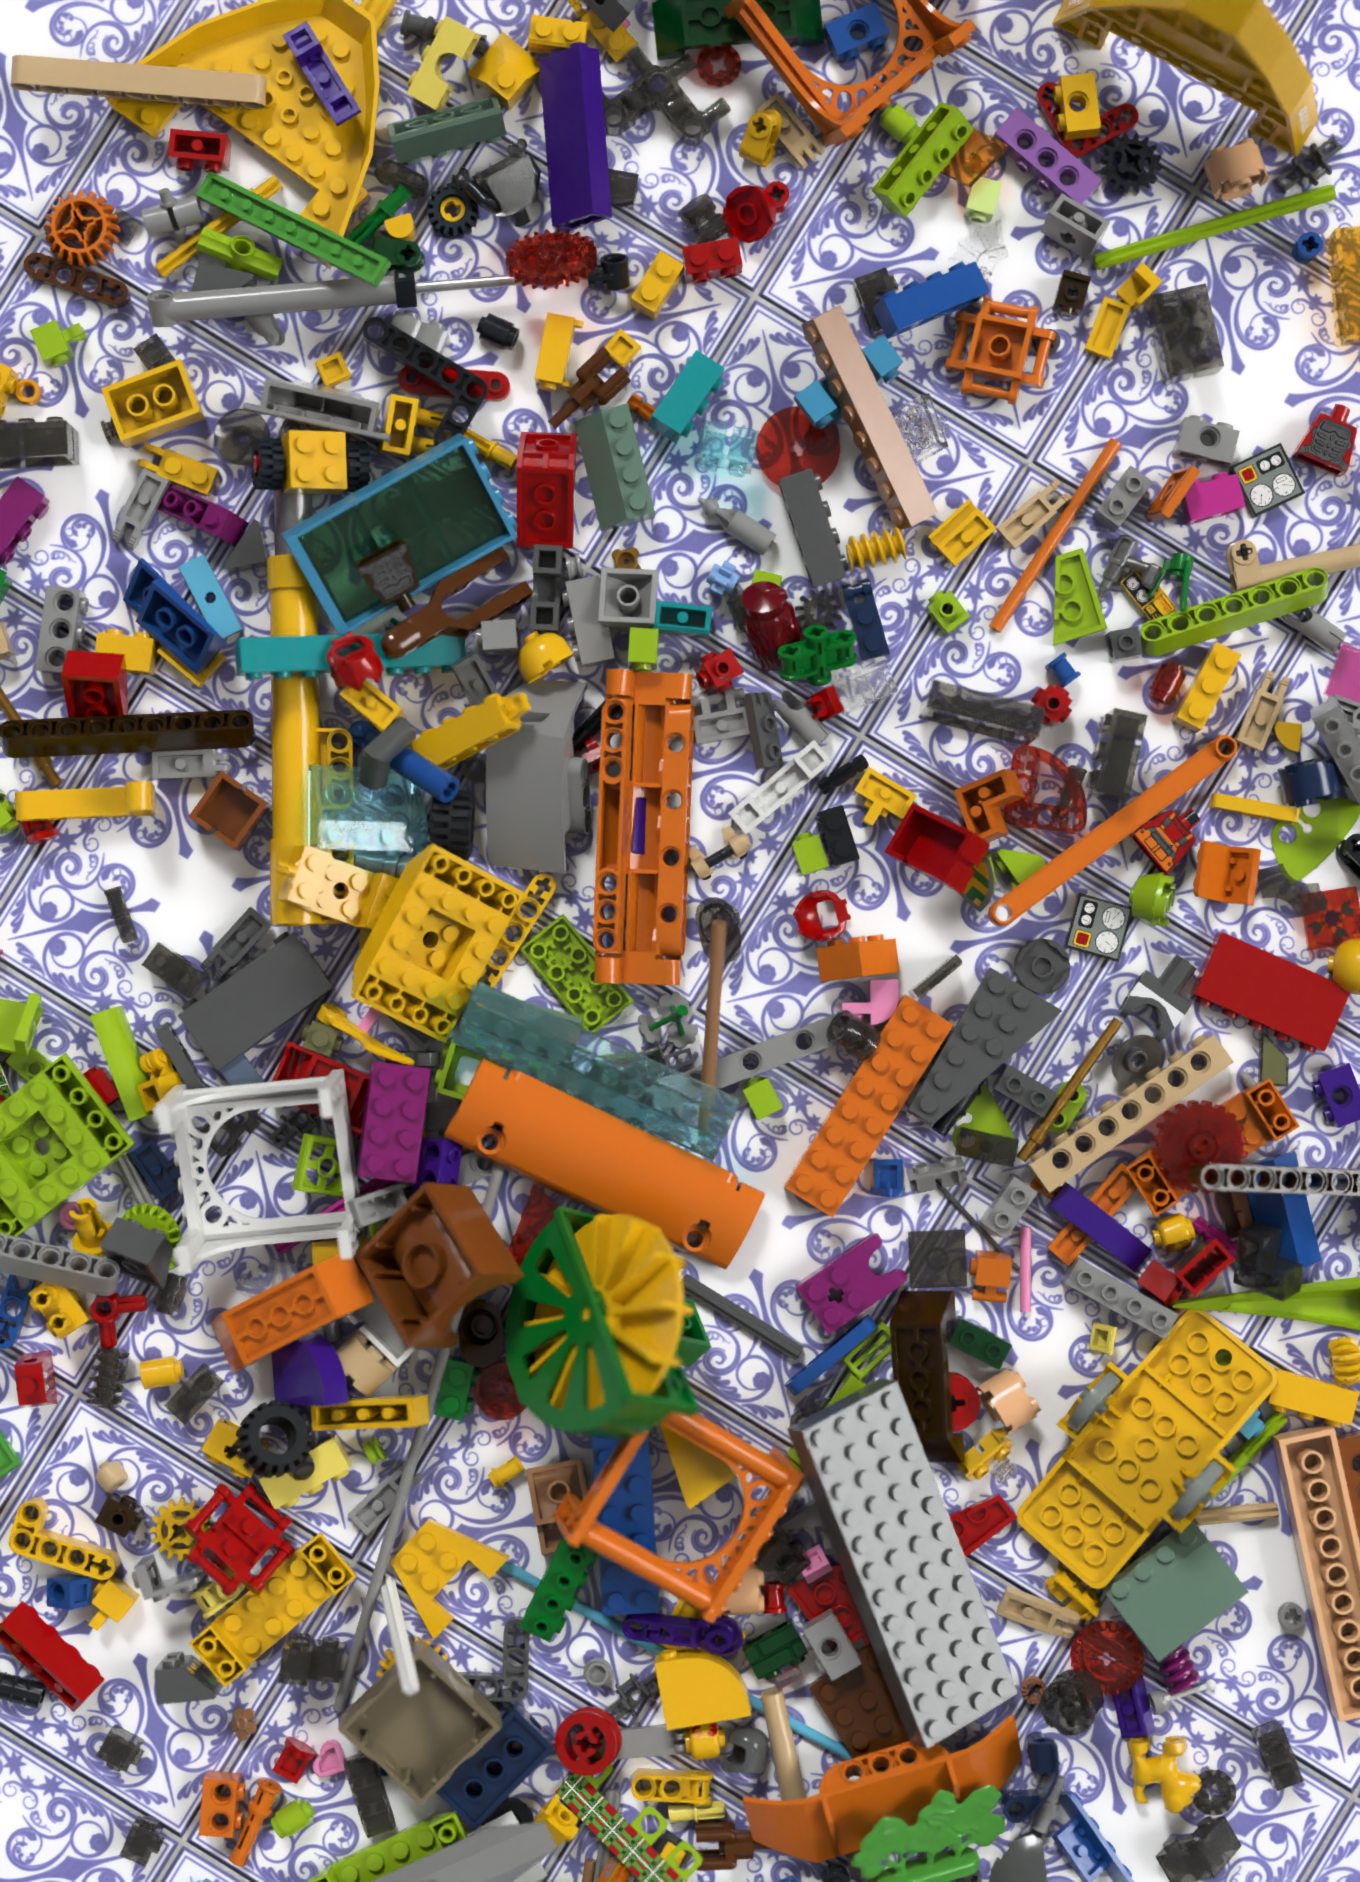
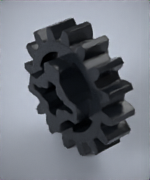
(1134, 174)

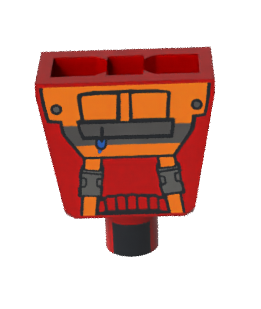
(1166, 838)

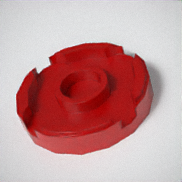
(749, 213)

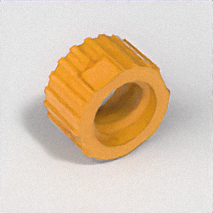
(22, 384)

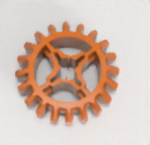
(103, 224)

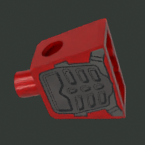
(1328, 442)
(1202, 1264)

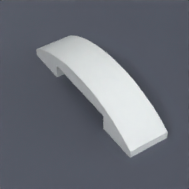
(780, 787)

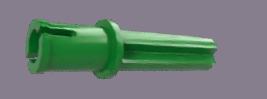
(375, 219)

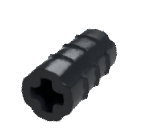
(22, 1690)

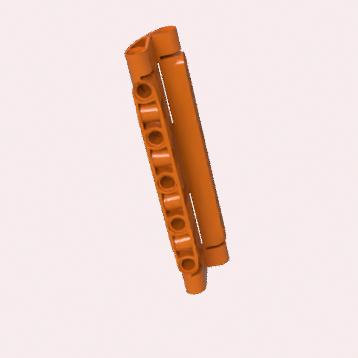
(660, 716)

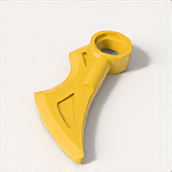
(336, 1018)

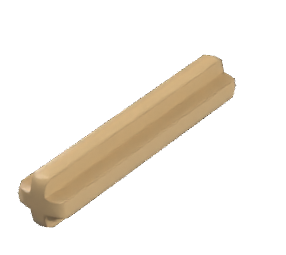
(1237, 1514)

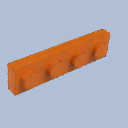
(1109, 1197)

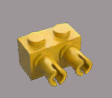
(399, 420)
(60, 1307)

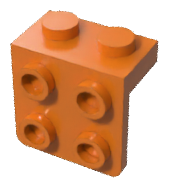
(1226, 873)

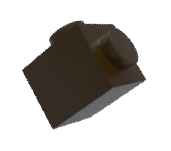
(120, 1514)

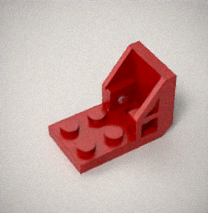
(546, 489)

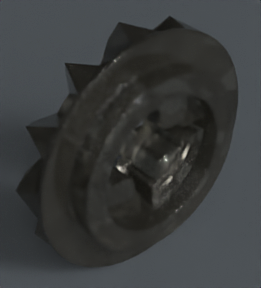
(1219, 1803)

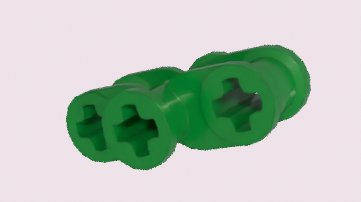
(817, 655)

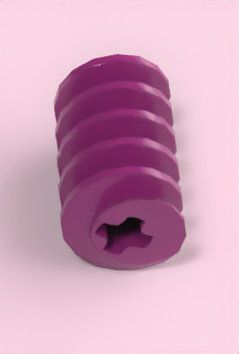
(1180, 1670)

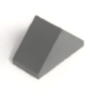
(250, 551)

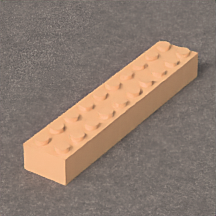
(1326, 1554)

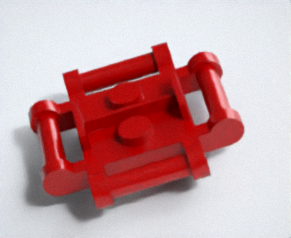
(238, 1540)

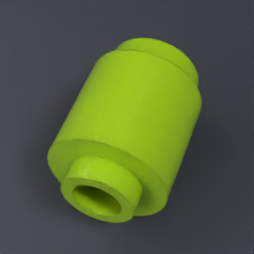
(899, 123)
(293, 1818)

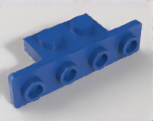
(1085, 1845)

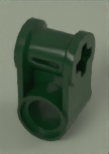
(396, 251)

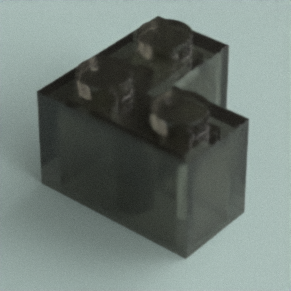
(1260, 1265)
(311, 1659)
(1201, 1853)

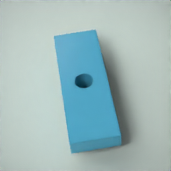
(203, 584)

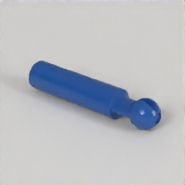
(411, 765)

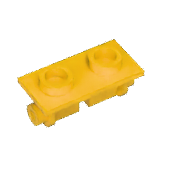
(994, 1450)
(1082, 1599)

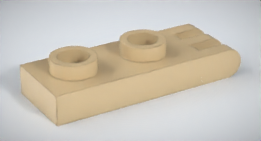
(794, 134)

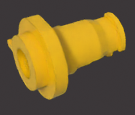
(89, 1228)

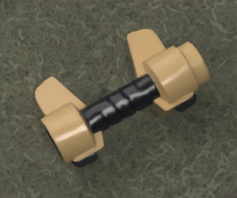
(735, 847)

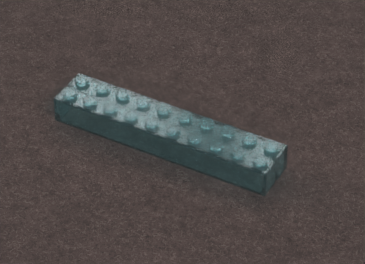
(596, 1070)

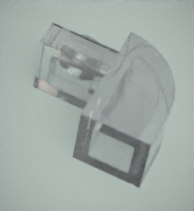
(277, 1272)

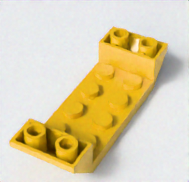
(261, 1620)

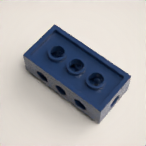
(497, 1784)

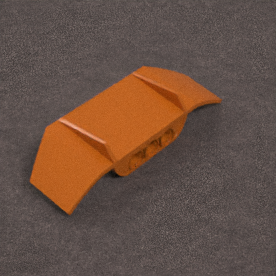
(849, 1809)

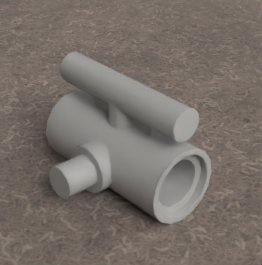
(172, 215)

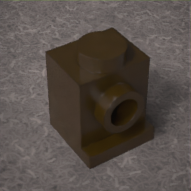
(1074, 282)

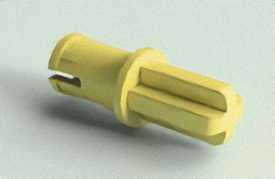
(694, 1812)

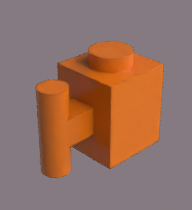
(991, 1271)

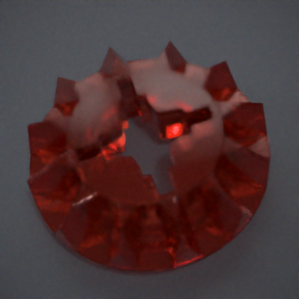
(713, 54)

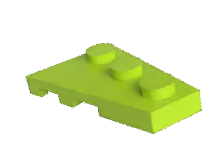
(1076, 600)

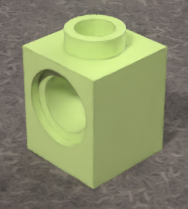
(982, 200)

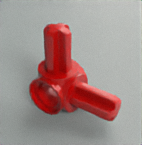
(107, 1319)

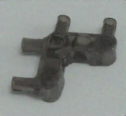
(671, 100)

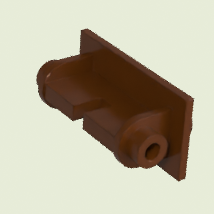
(1234, 1211)

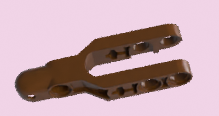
(432, 621)

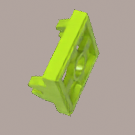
(301, 1180)

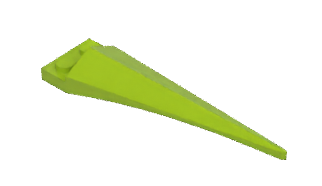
(1318, 1302)

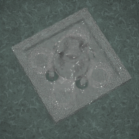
(921, 428)

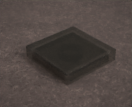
(937, 1258)

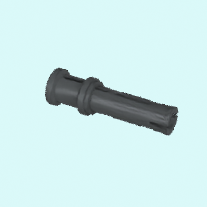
(425, 28)

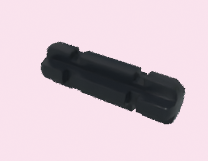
(842, 774)

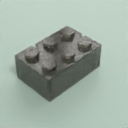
(1184, 334)
(40, 443)
(1115, 755)

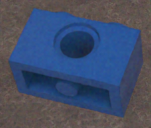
(867, 21)

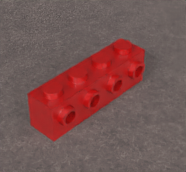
(49, 1656)

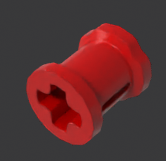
(782, 191)
(774, 1597)

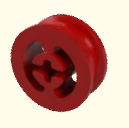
(579, 1756)

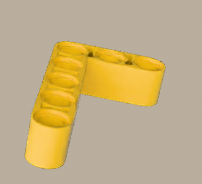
(134, 799)

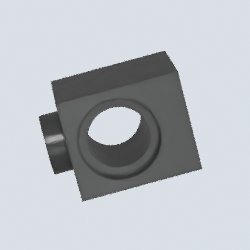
(1123, 644)

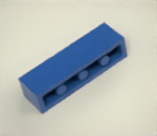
(930, 299)

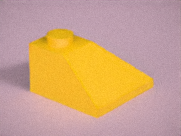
(505, 71)

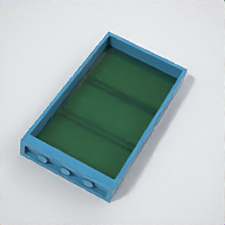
(432, 502)

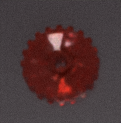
(1192, 1124)

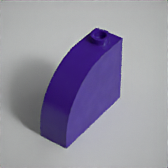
(309, 1373)

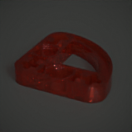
(1074, 786)

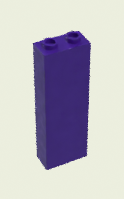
(575, 137)

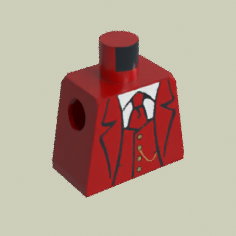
(35, 1380)

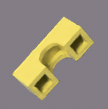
(428, 83)
(329, 1462)

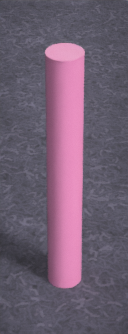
(1025, 1269)

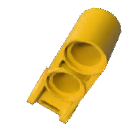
(686, 1792)

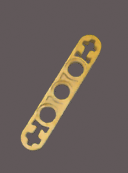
(523, 923)

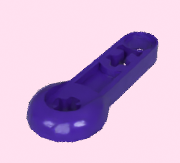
(686, 1632)

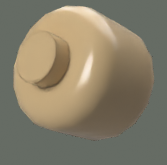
(111, 1475)

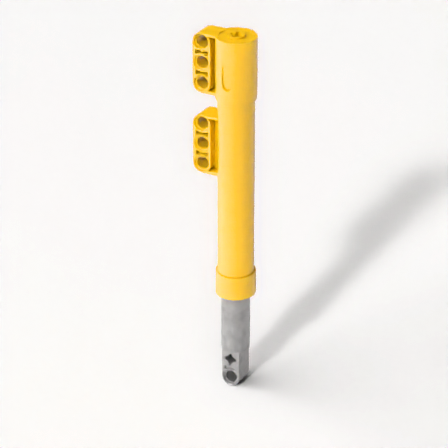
(295, 708)

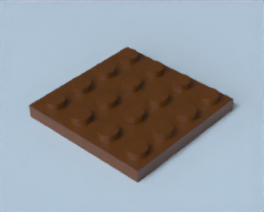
(861, 1707)

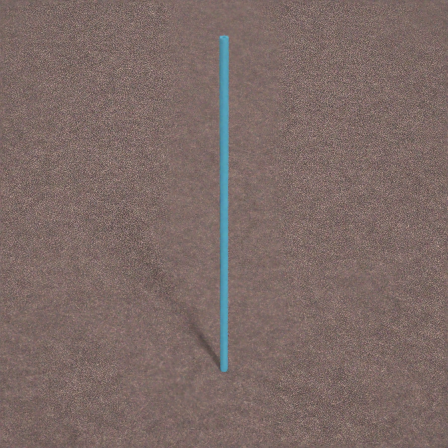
(656, 1648)

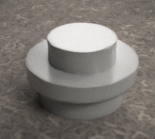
(597, 1672)

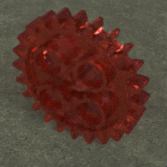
(551, 259)

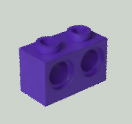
(438, 1162)

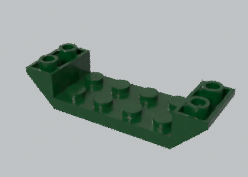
(703, 24)

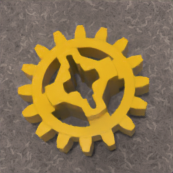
(173, 1521)

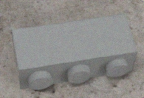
(593, 639)

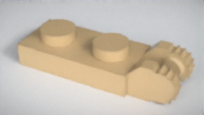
(1031, 516)
(1262, 713)
(1037, 1612)

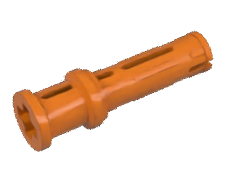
(258, 1809)

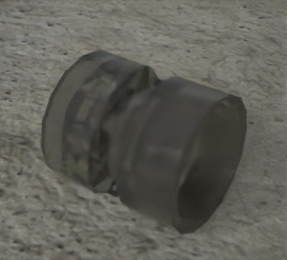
(698, 212)
(853, 1035)

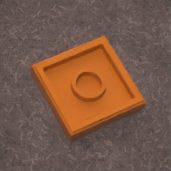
(1172, 493)

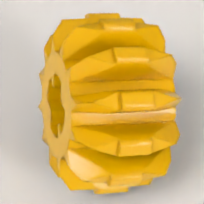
(1344, 1360)

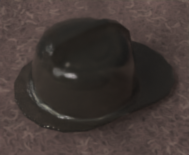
(718, 909)

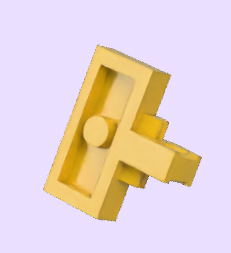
(883, 797)

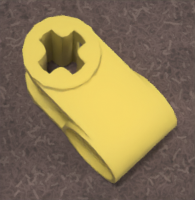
(212, 1599)

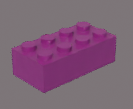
(393, 1122)

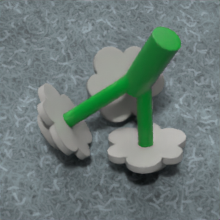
(673, 1011)

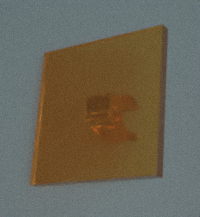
(974, 158)

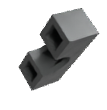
(546, 589)

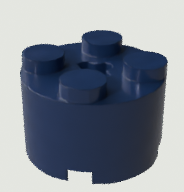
(1309, 780)

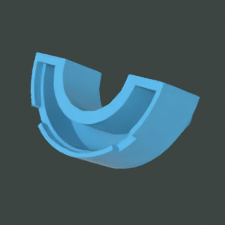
(822, 407)

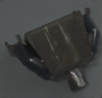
(505, 186)

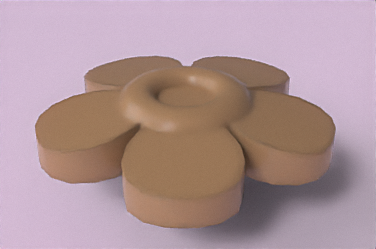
(243, 1724)

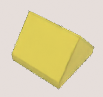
(1103, 1338)

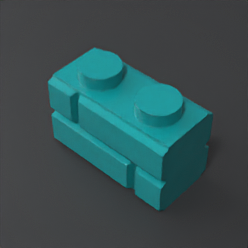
(683, 619)

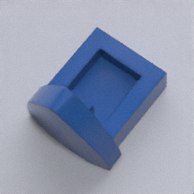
(888, 1178)

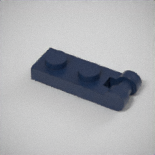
(865, 621)

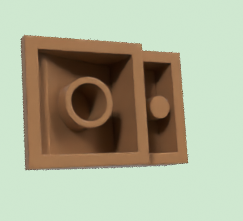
(547, 1489)

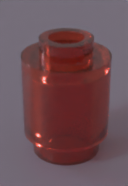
(1167, 682)

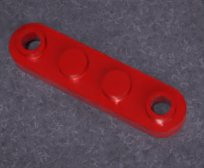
(426, 388)

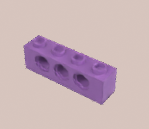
(1019, 127)

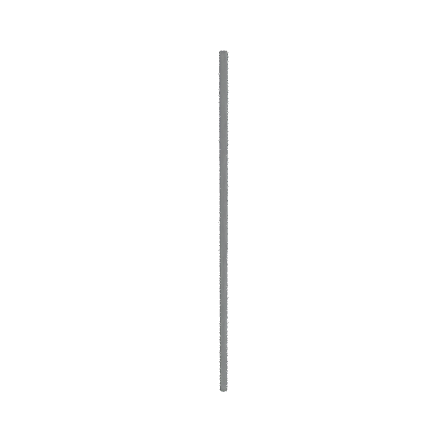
(403, 1490)

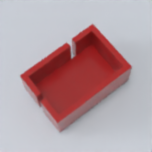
(937, 848)

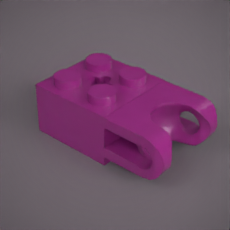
(858, 1284)

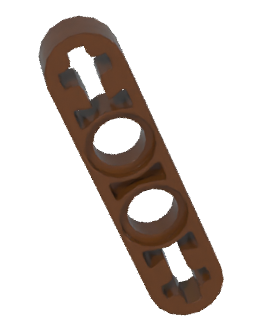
(78, 276)

